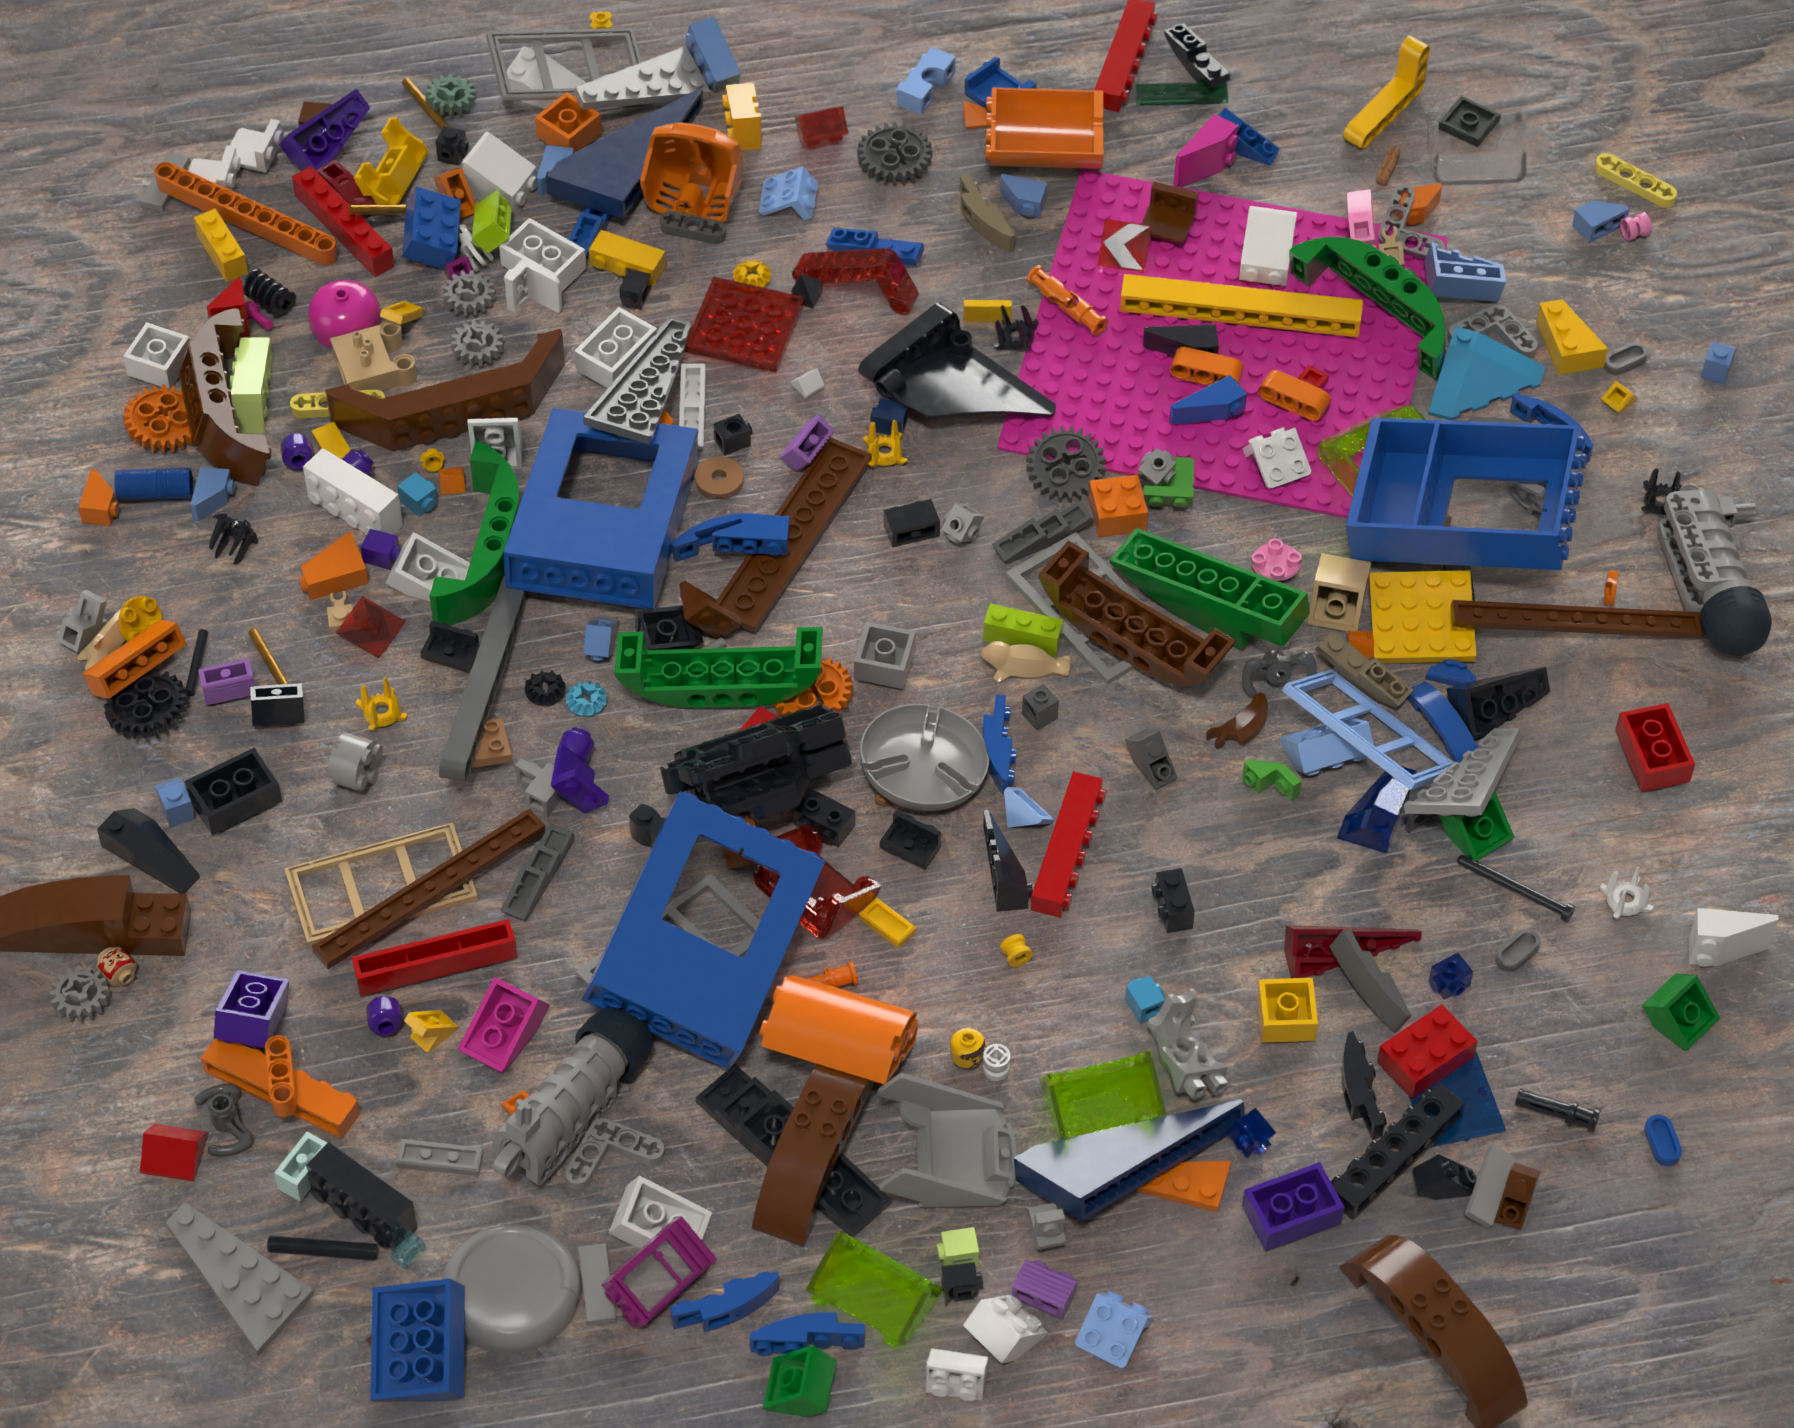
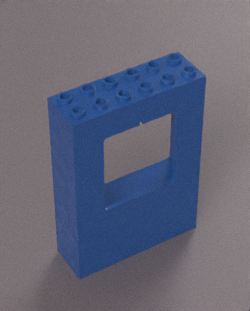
(1410, 479)
(596, 547)
(679, 981)

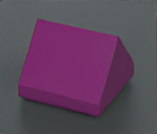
(456, 266)

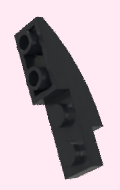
(1194, 56)
(1357, 1082)

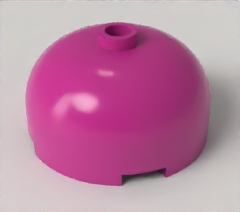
(342, 309)

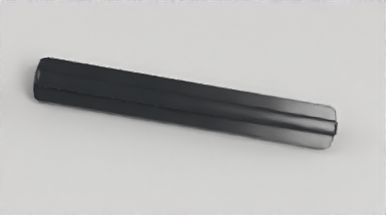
(322, 1247)

